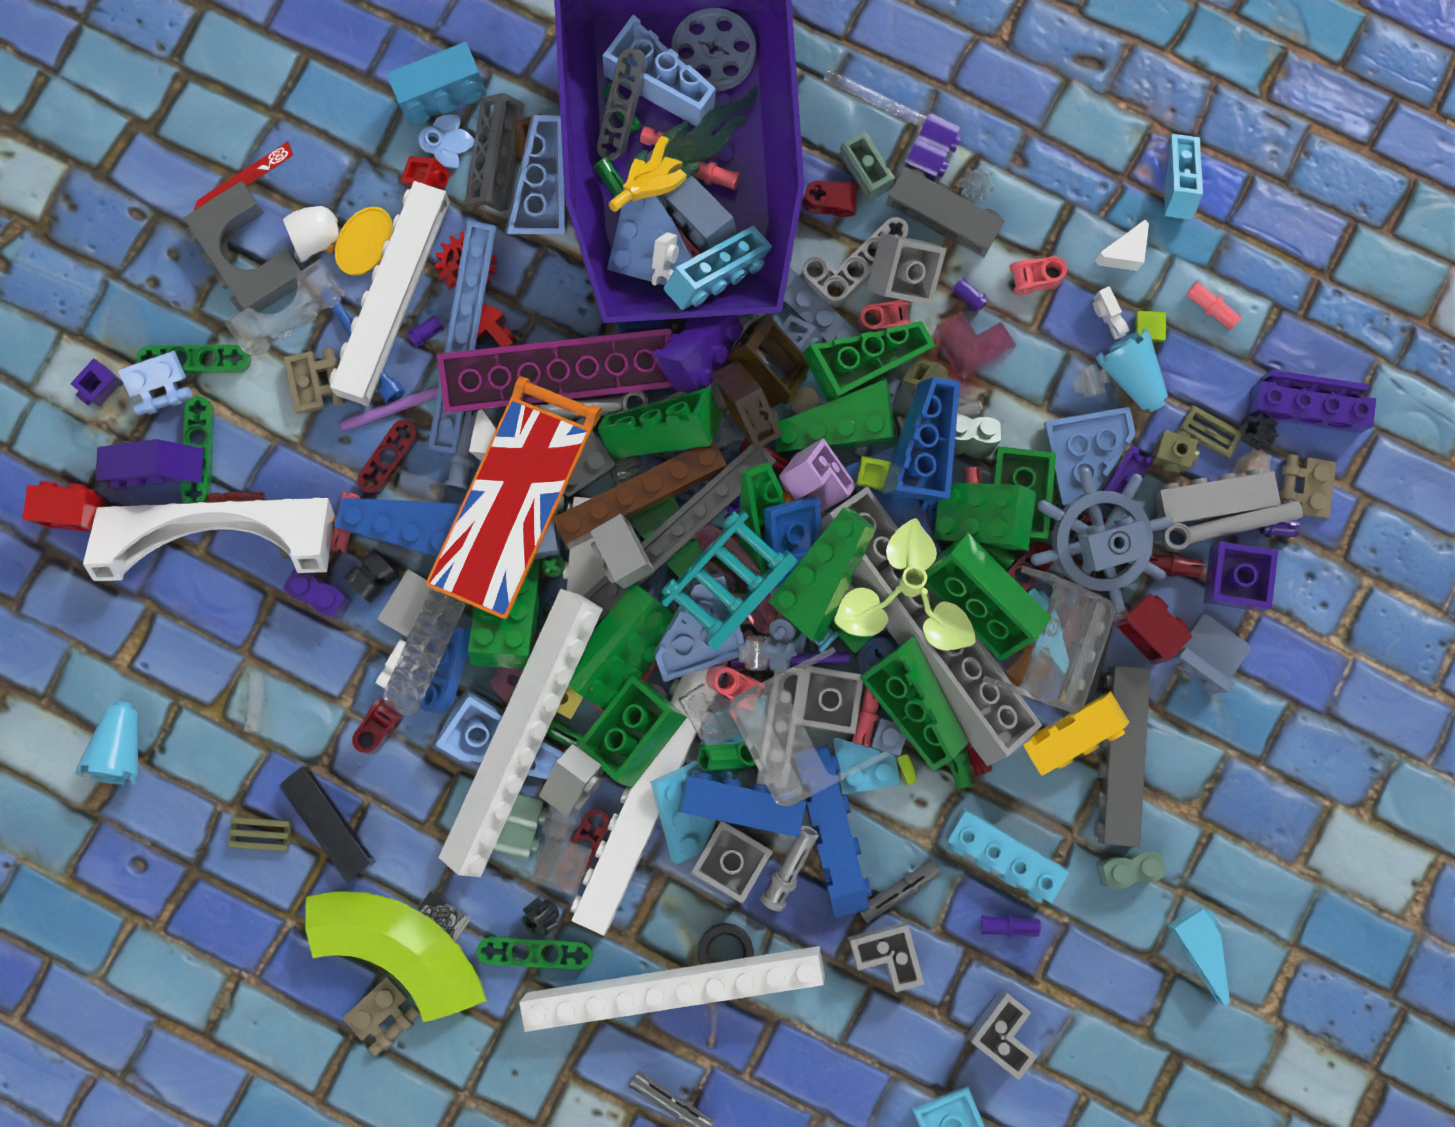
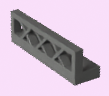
(498, 150)

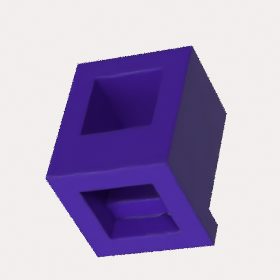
(92, 375)

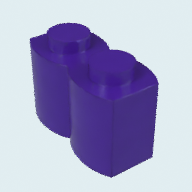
(933, 146)
(319, 595)

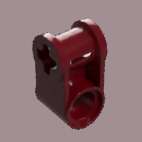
(835, 198)
(377, 725)

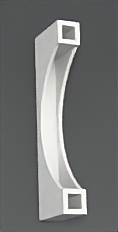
(129, 533)

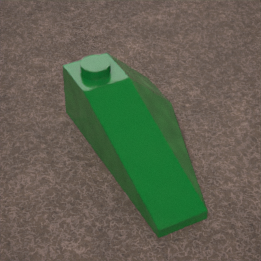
(758, 491)

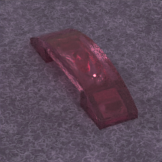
(765, 612)

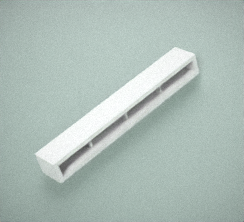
(389, 294)

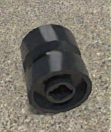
(371, 575)

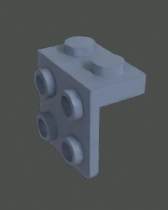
(1212, 655)

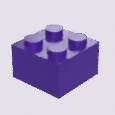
(1240, 576)

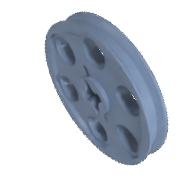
(713, 37)

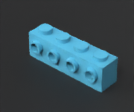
(717, 268)
(1006, 855)

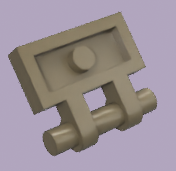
(305, 380)
(1315, 487)
(375, 1008)

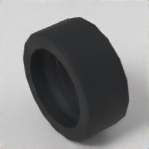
(721, 929)

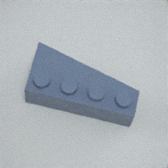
(698, 214)

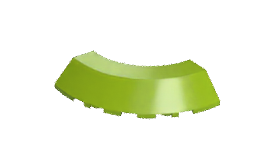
(400, 942)

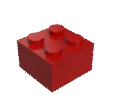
(61, 506)

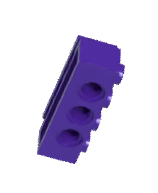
(1313, 401)

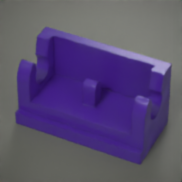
(1129, 464)

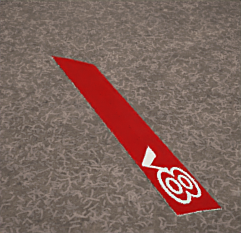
(251, 173)

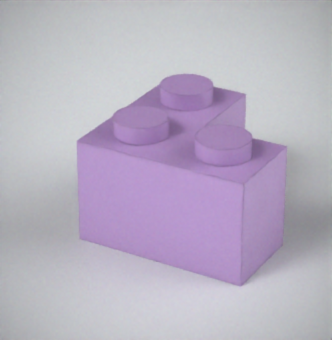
(818, 474)

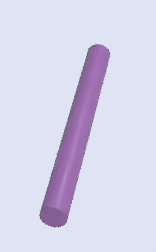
(388, 409)

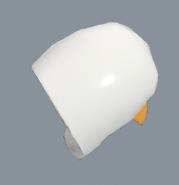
(312, 231)

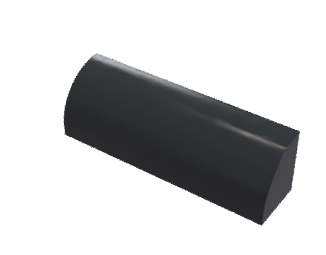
(326, 823)

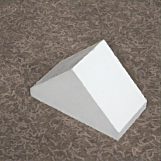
(1127, 251)
(482, 434)

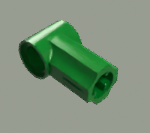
(725, 758)

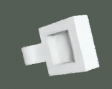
(664, 256)

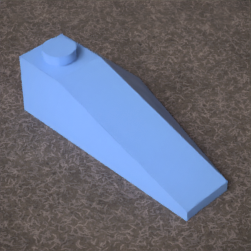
(472, 728)

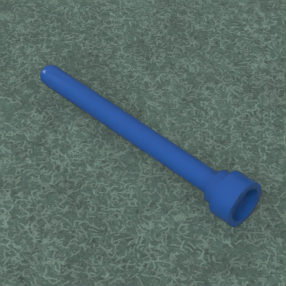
(390, 389)

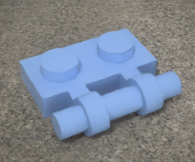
(152, 374)

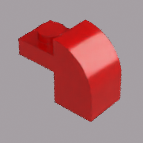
(490, 324)

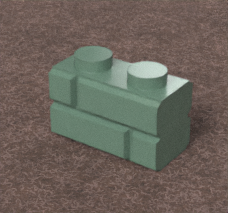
(866, 166)

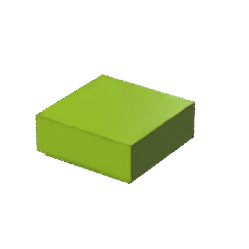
(1154, 322)
(872, 473)
(906, 769)

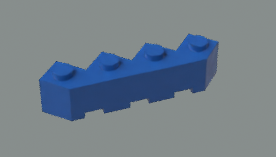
(835, 844)

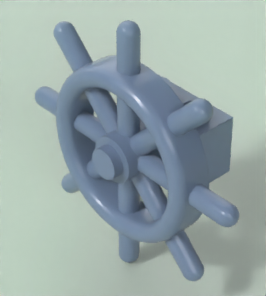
(1103, 545)

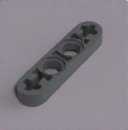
(626, 107)

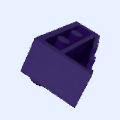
(698, 351)
(148, 463)

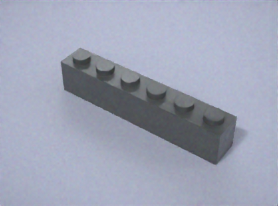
(1124, 761)

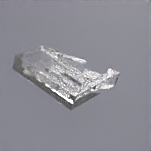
(709, 714)

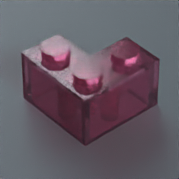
(969, 351)

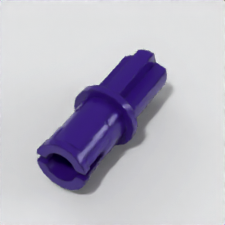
(1010, 926)

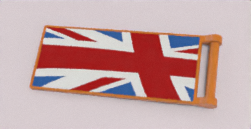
(511, 501)

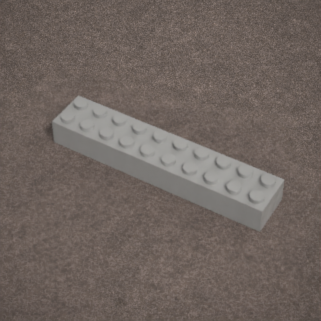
(989, 715)

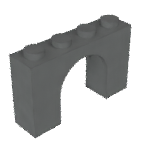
(215, 225)

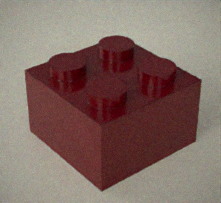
(1153, 629)

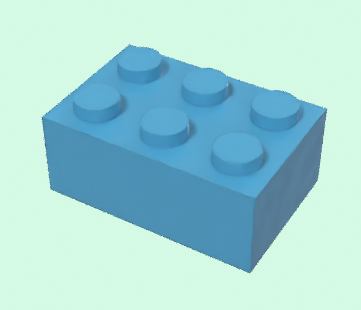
(437, 84)

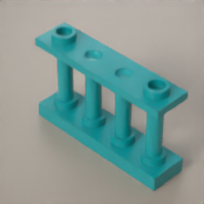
(737, 607)

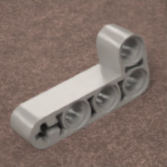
(859, 259)

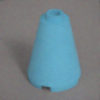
(1136, 370)
(113, 747)

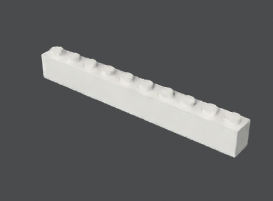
(520, 733)
(633, 825)
(672, 989)

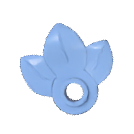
(450, 140)

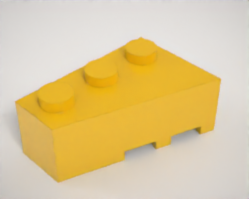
(1076, 734)

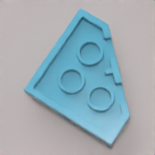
(683, 832)

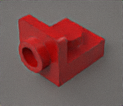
(425, 171)

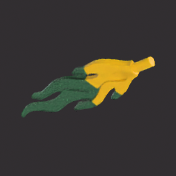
(671, 154)

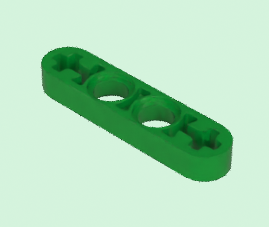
(194, 355)
(205, 417)
(535, 948)

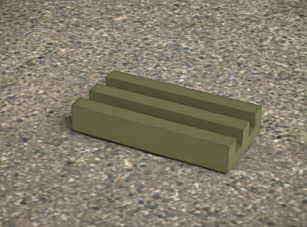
(1207, 443)
(234, 832)

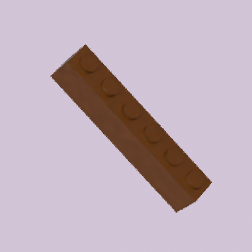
(641, 493)

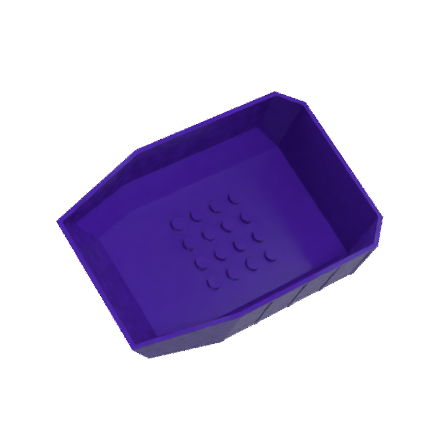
(762, 150)

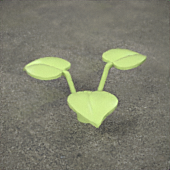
(914, 551)

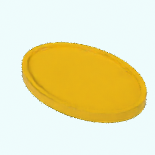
(362, 241)

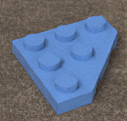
(635, 238)
(1089, 442)
(684, 643)

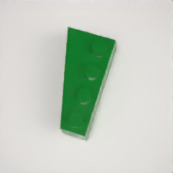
(862, 359)
(844, 423)
(662, 425)
(651, 520)
(819, 580)
(916, 703)

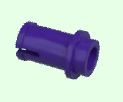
(970, 295)
(424, 331)
(1281, 529)

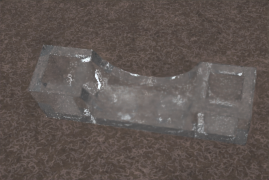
(315, 292)

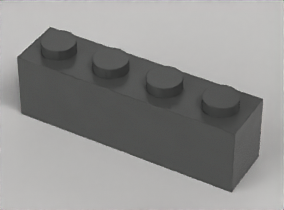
(945, 211)

